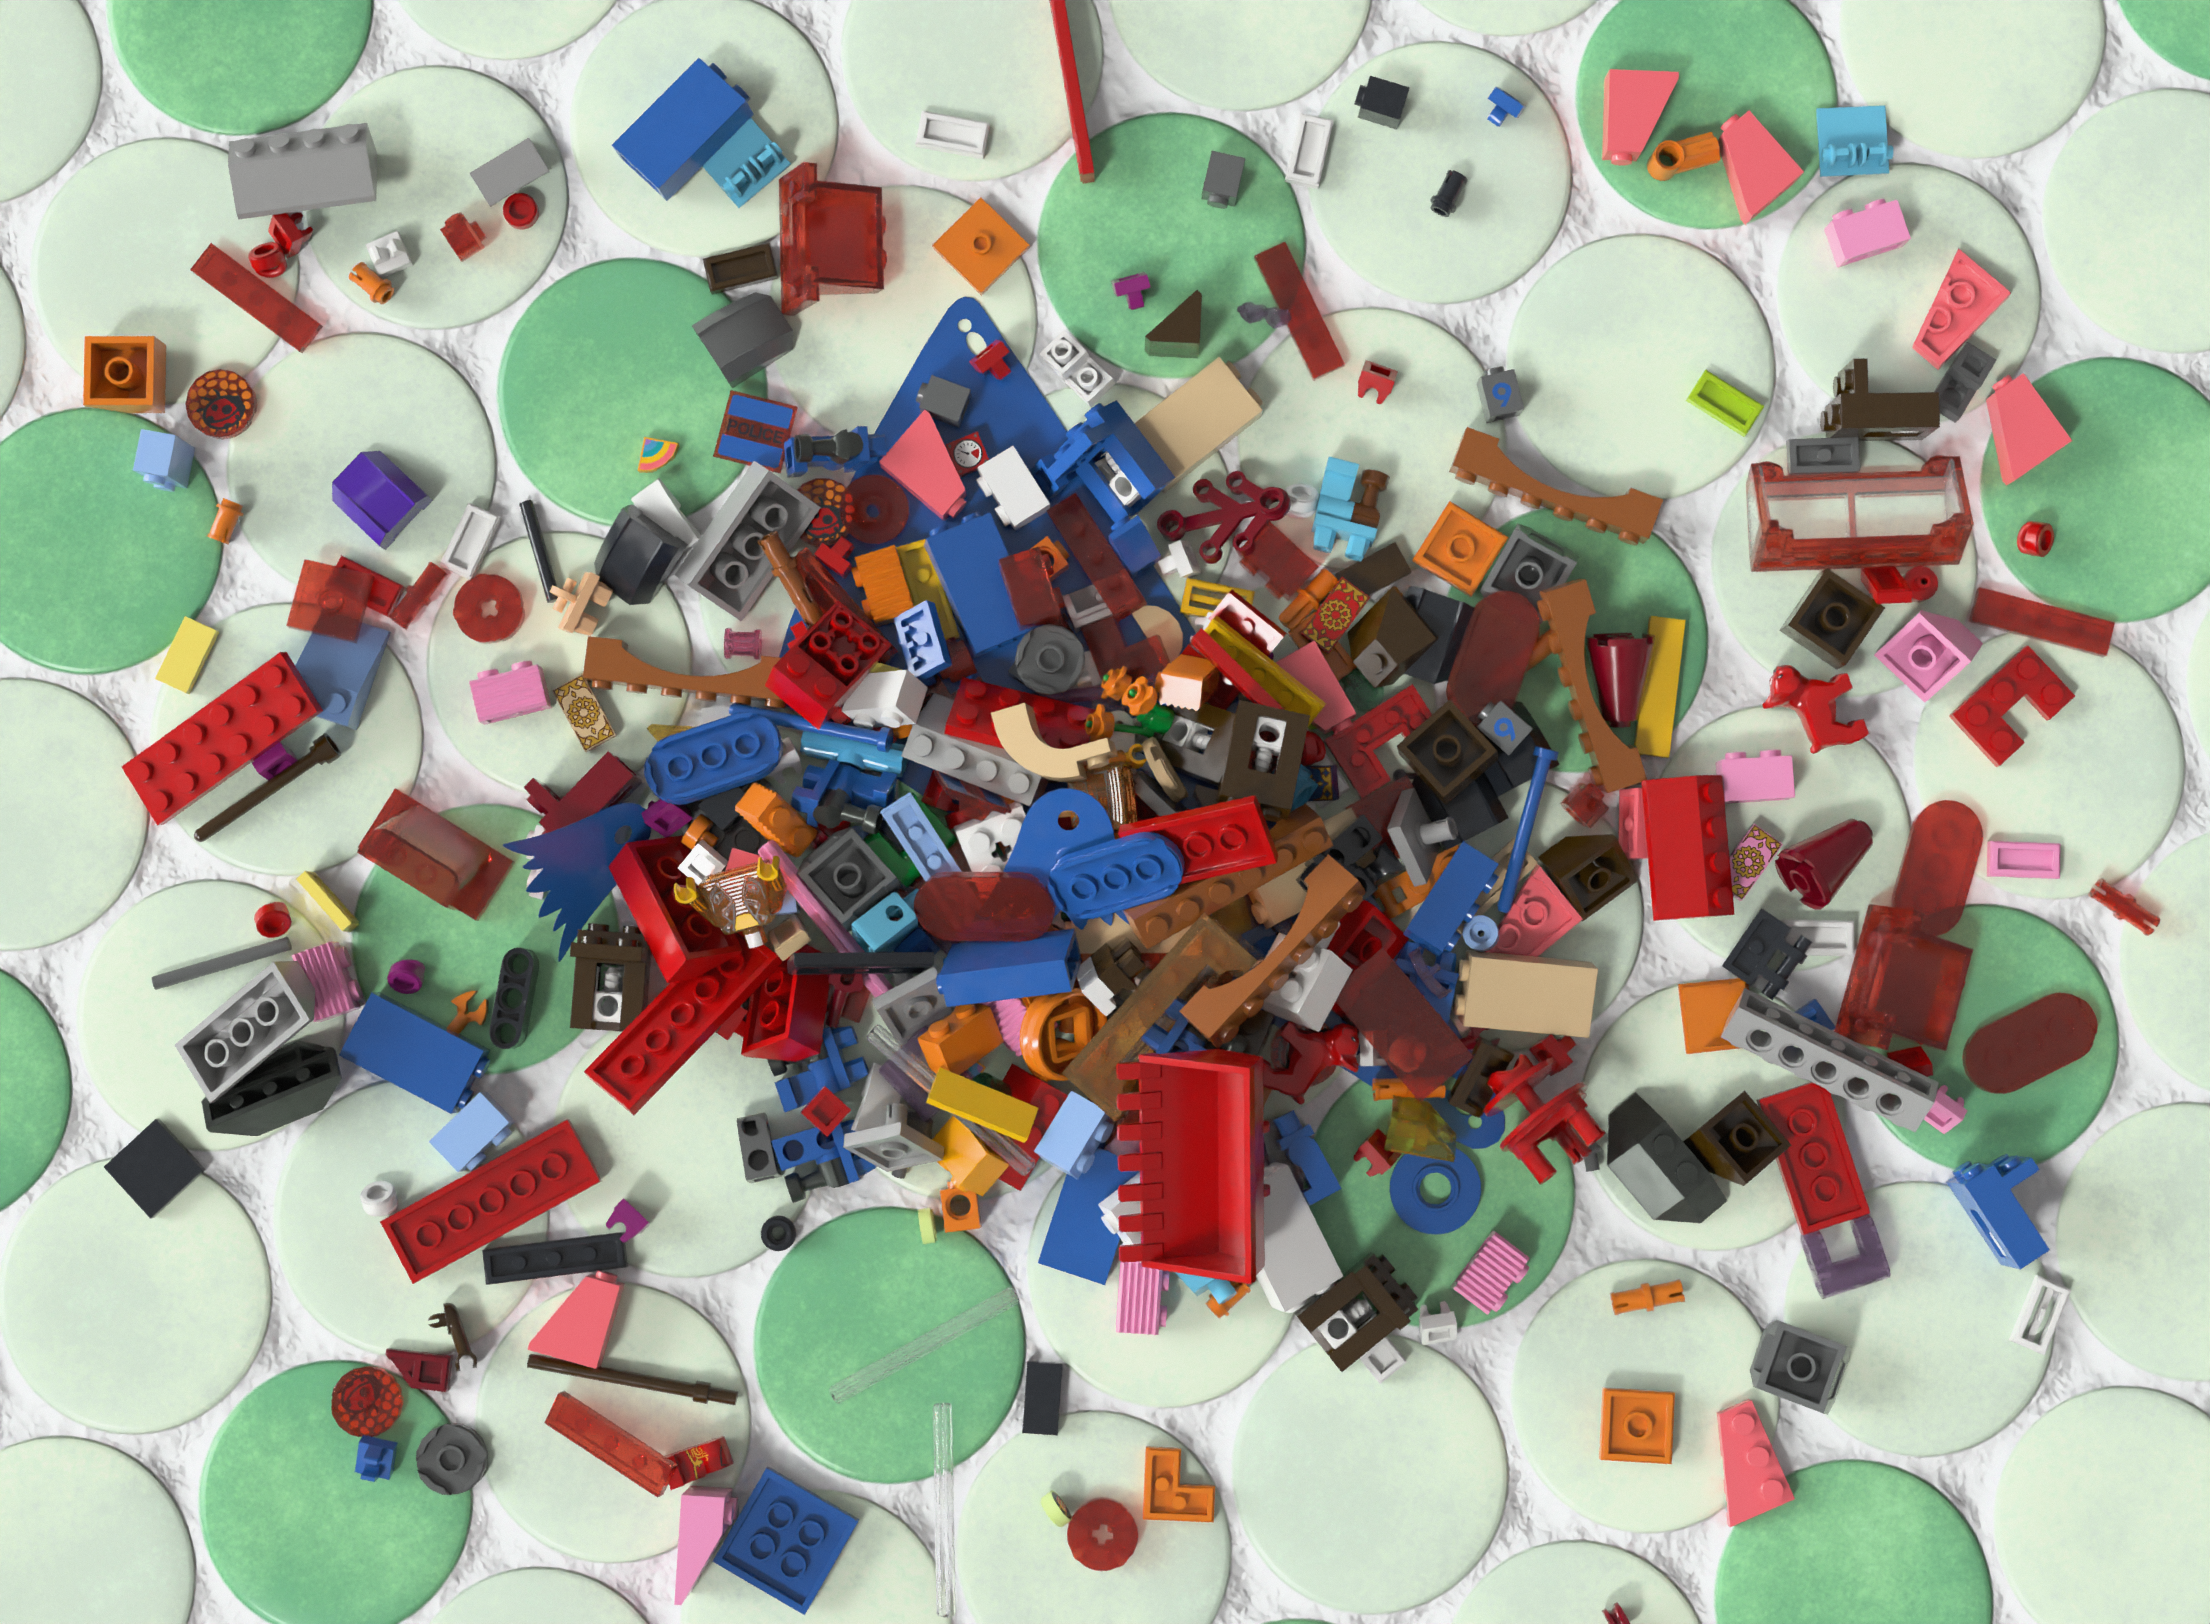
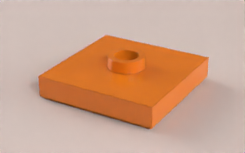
(981, 246)
(1460, 549)
(1637, 1425)

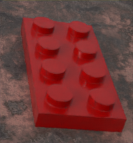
(971, 718)
(1215, 837)
(1818, 1162)

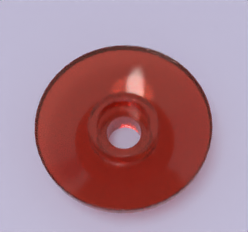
(886, 497)

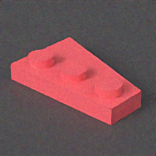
(1959, 310)
(1536, 918)
(1750, 1466)

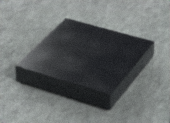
(154, 1168)

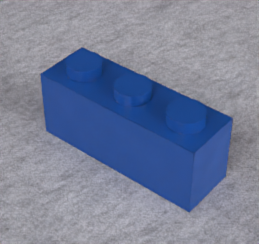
(1452, 900)

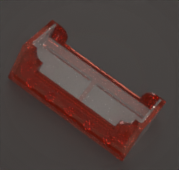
(1857, 517)

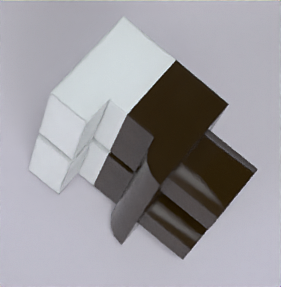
(1109, 972)

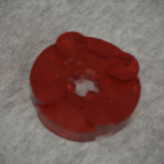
(492, 629)
(1118, 1521)

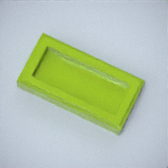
(1724, 403)

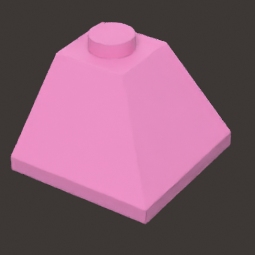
(1929, 652)

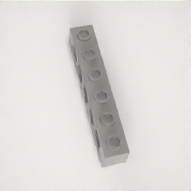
(1849, 1060)

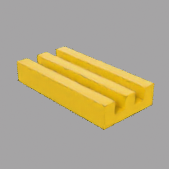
(1209, 586)

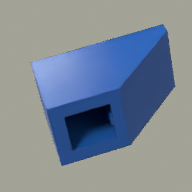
(1133, 545)

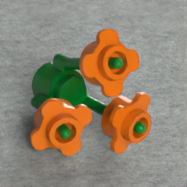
(1141, 701)

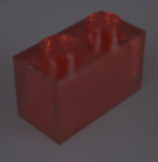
(1278, 563)
(1030, 588)

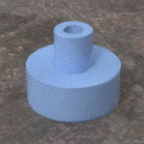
(1473, 930)

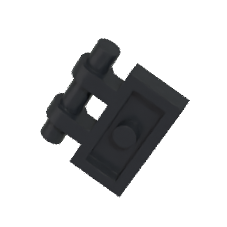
(1758, 947)

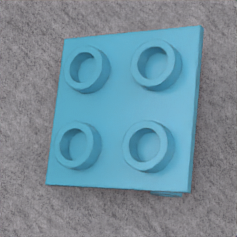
(1853, 141)
(746, 163)

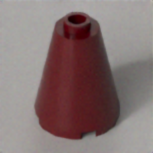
(1619, 673)
(1824, 861)

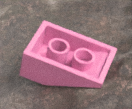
(703, 1522)

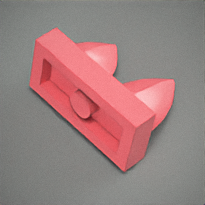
(1632, 824)

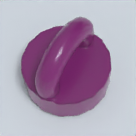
(406, 976)

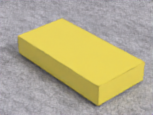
(187, 655)
(328, 901)

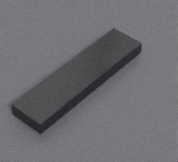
(860, 963)
(554, 1258)

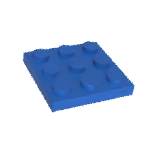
(785, 1540)

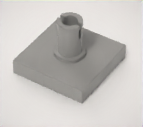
(1417, 837)
(912, 1004)
(895, 1143)

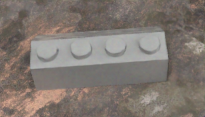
(303, 170)
(727, 559)
(969, 760)
(248, 1027)

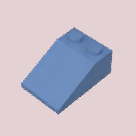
(342, 672)

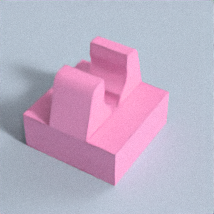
(1945, 1111)

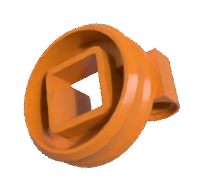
(1041, 1051)

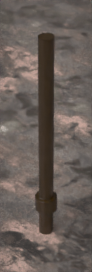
(700, 1392)

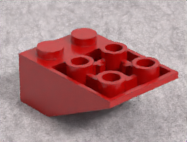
(827, 664)

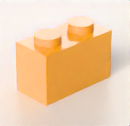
(968, 1158)

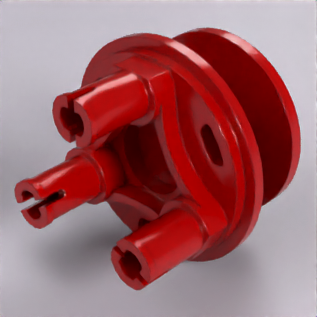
(1546, 1120)

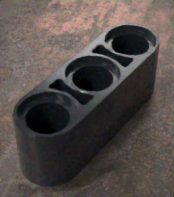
(502, 1012)

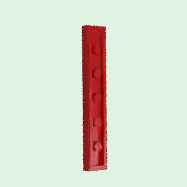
(1072, 90)

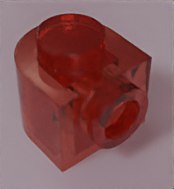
(463, 237)
(961, 661)
(1585, 804)

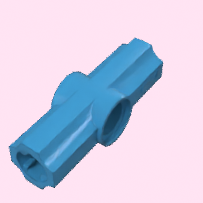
(854, 753)

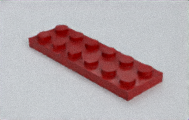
(222, 738)
(677, 1026)
(490, 1201)

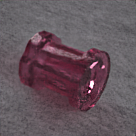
(742, 643)

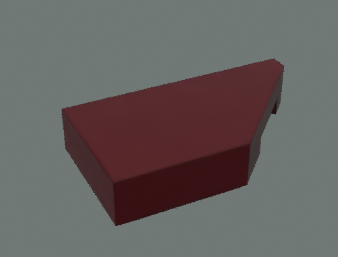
(423, 1369)

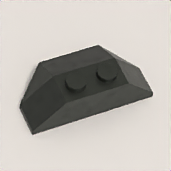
(277, 1092)
(1659, 1165)

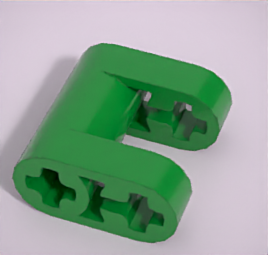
(900, 863)

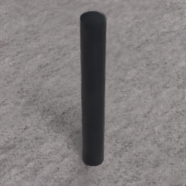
(538, 548)

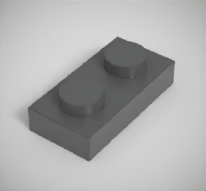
(1823, 456)

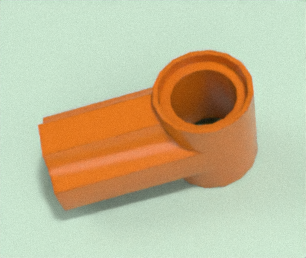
(1685, 156)

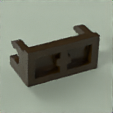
(1471, 1088)

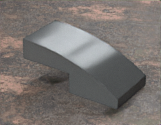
(1963, 380)

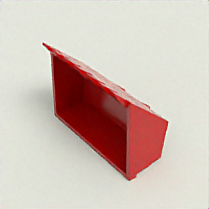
(1196, 1163)

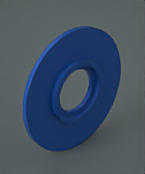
(1435, 1217)

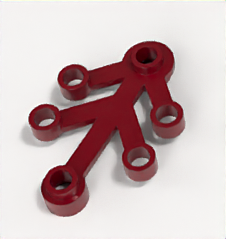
(1229, 515)

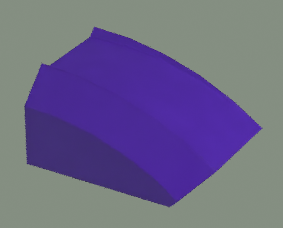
(378, 496)

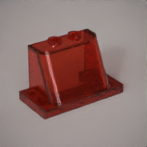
(828, 239)
(435, 855)
(1902, 982)

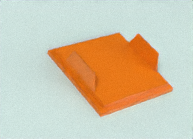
(1705, 1012)

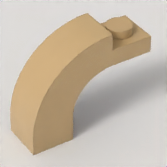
(1023, 742)

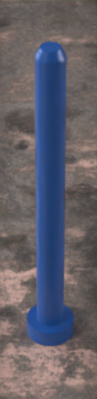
(881, 738)
(1525, 826)

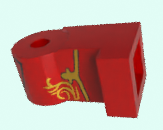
(699, 1461)

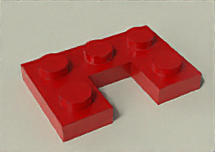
(1252, 626)
(1983, 711)
(1355, 746)

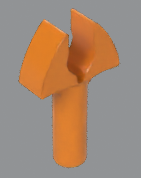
(462, 1017)

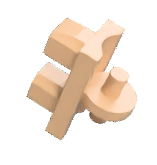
(574, 617)

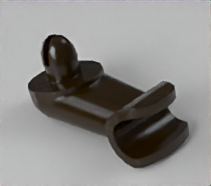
(455, 1328)

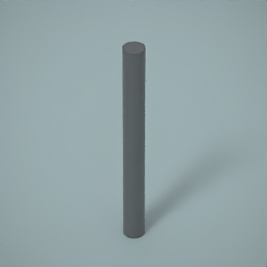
(221, 963)

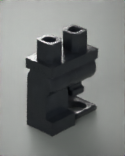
(1349, 847)

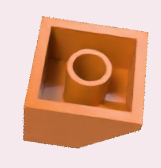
(125, 373)

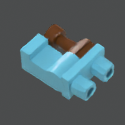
(1344, 518)

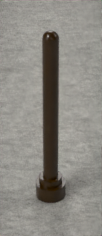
(322, 751)

